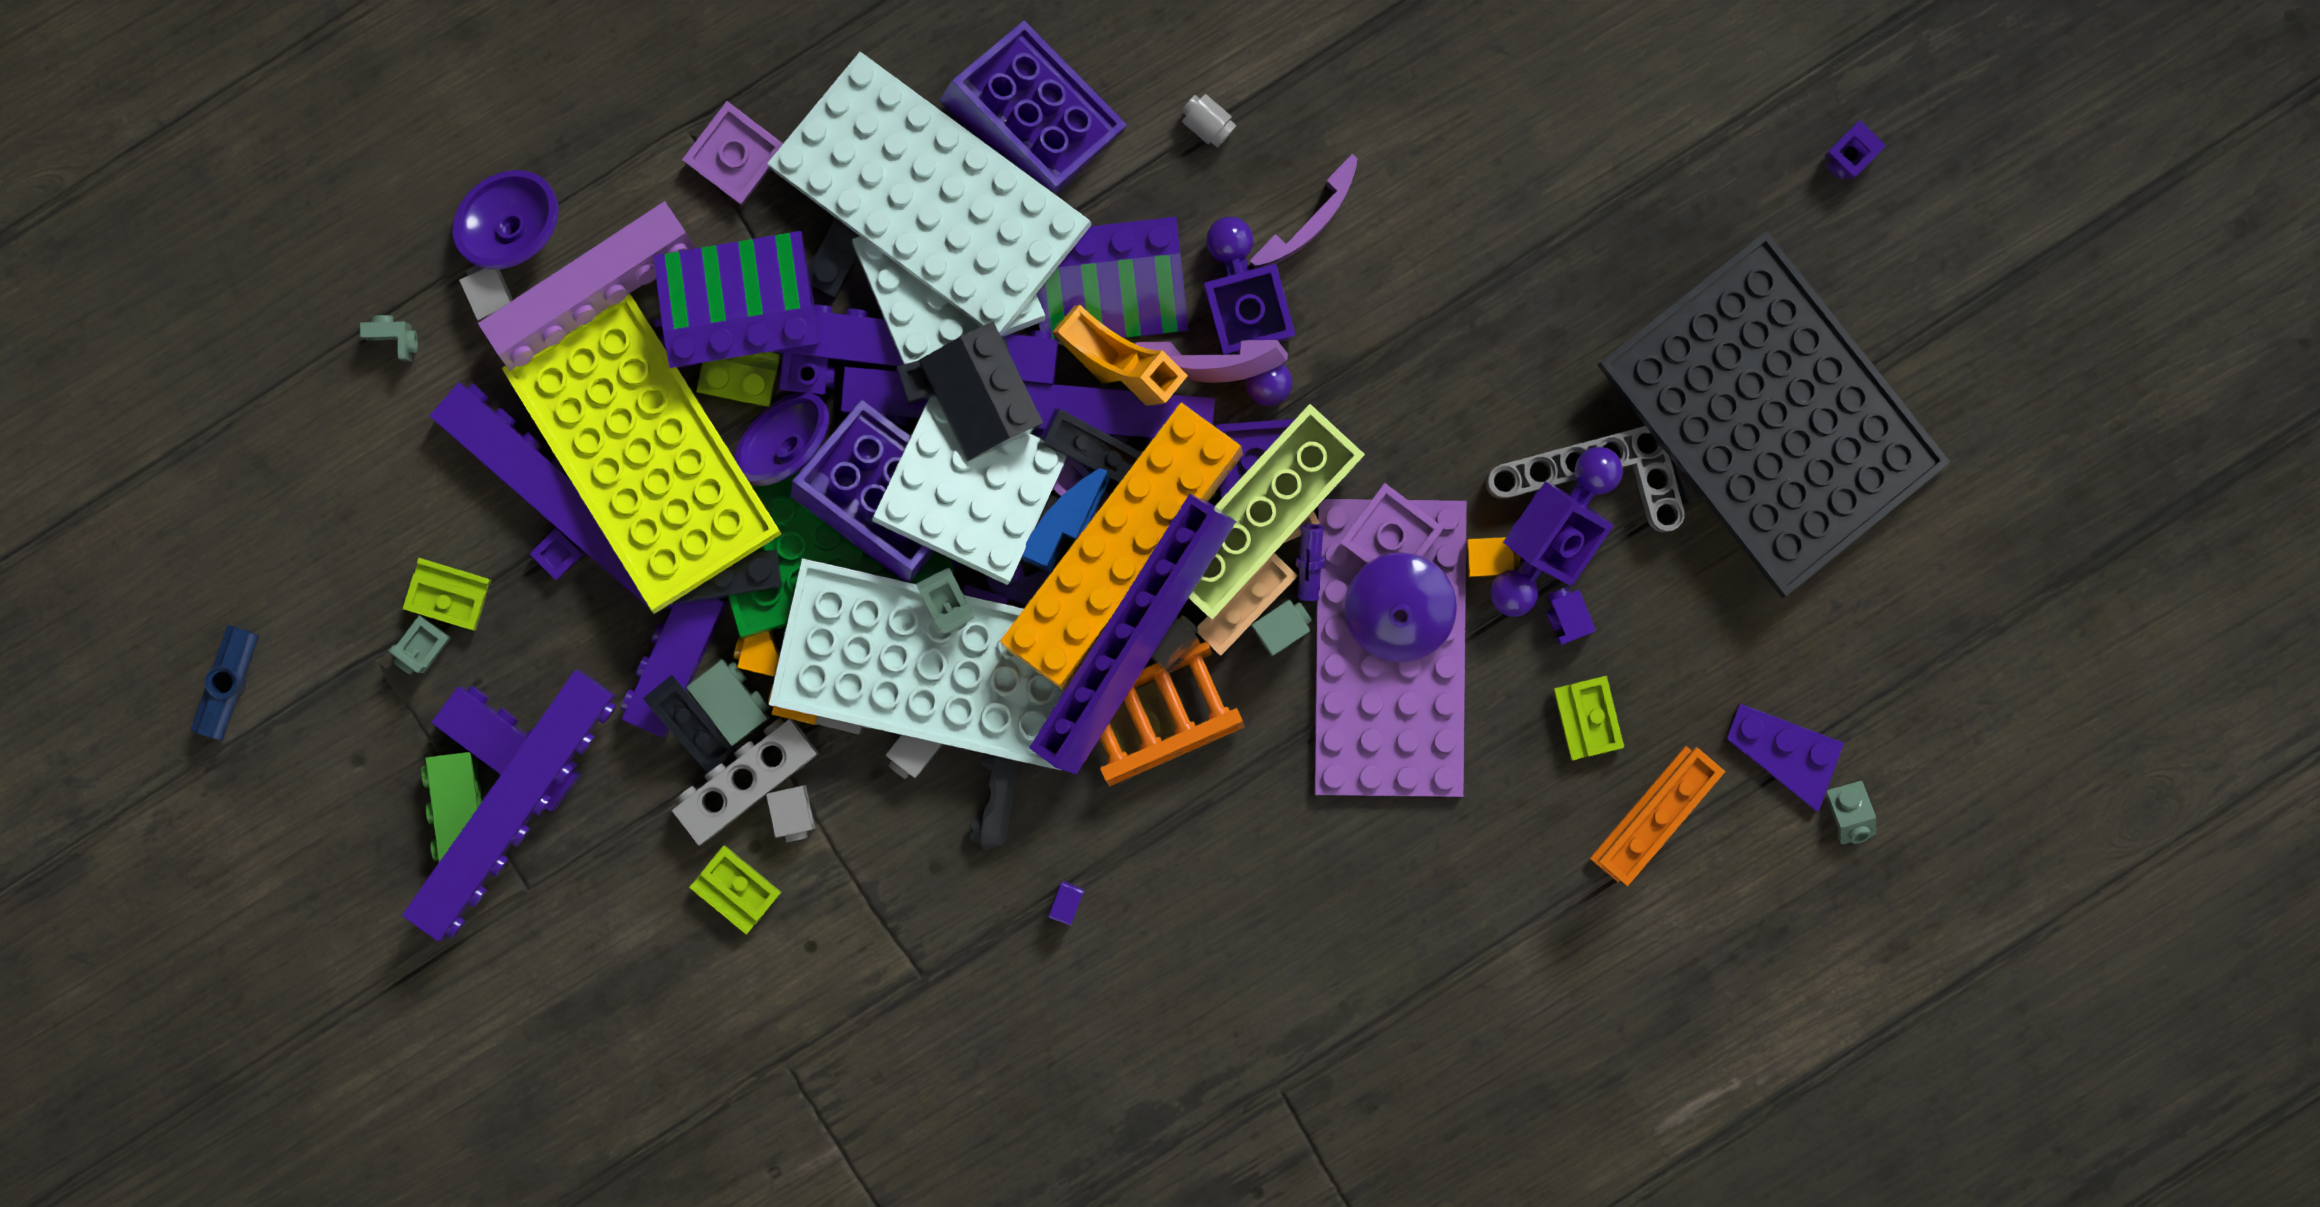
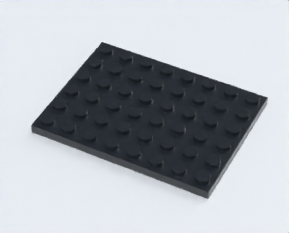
(1774, 414)

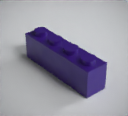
(677, 653)
(491, 735)

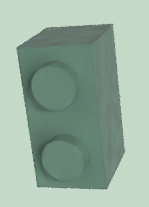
(1282, 626)
(729, 701)

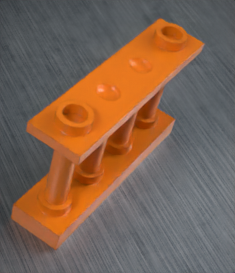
(1187, 734)
(1657, 815)

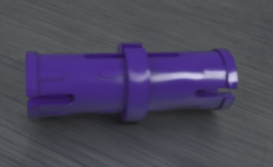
(1310, 561)

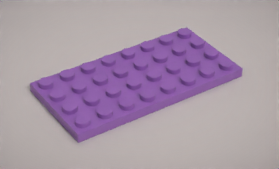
(1381, 720)

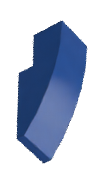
(1065, 520)

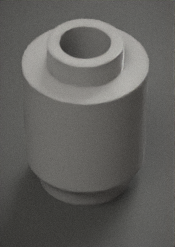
(1208, 120)

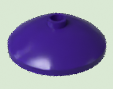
(505, 219)
(782, 439)
(1404, 584)

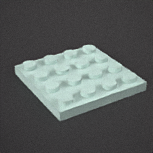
(918, 315)
(969, 509)

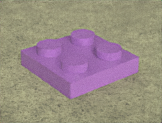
(733, 153)
(1389, 527)

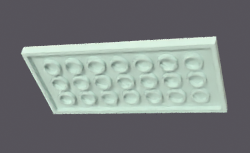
(929, 194)
(875, 659)

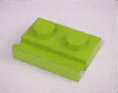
(741, 378)
(447, 594)
(1588, 718)
(735, 889)

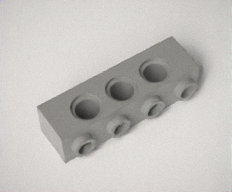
(702, 822)

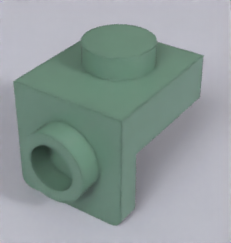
(384, 328)
(945, 601)
(419, 646)
(1852, 813)

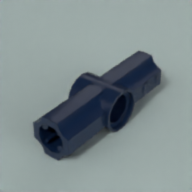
(216, 706)

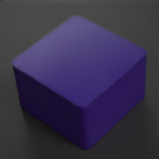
(1066, 903)

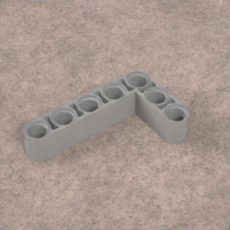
(1629, 455)

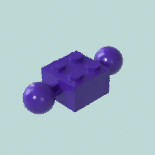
(1248, 306)
(1557, 532)

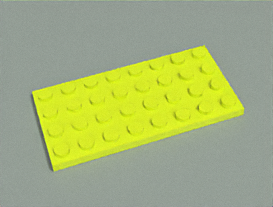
(642, 454)

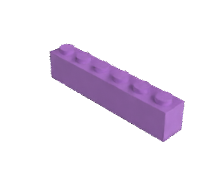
(584, 287)

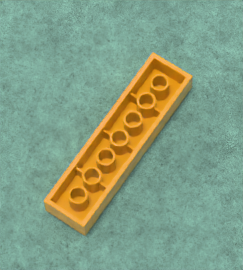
(1103, 562)

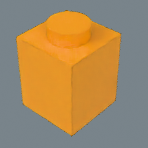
(1489, 557)

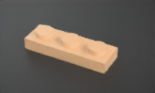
(1247, 604)

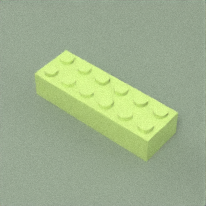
(1273, 503)

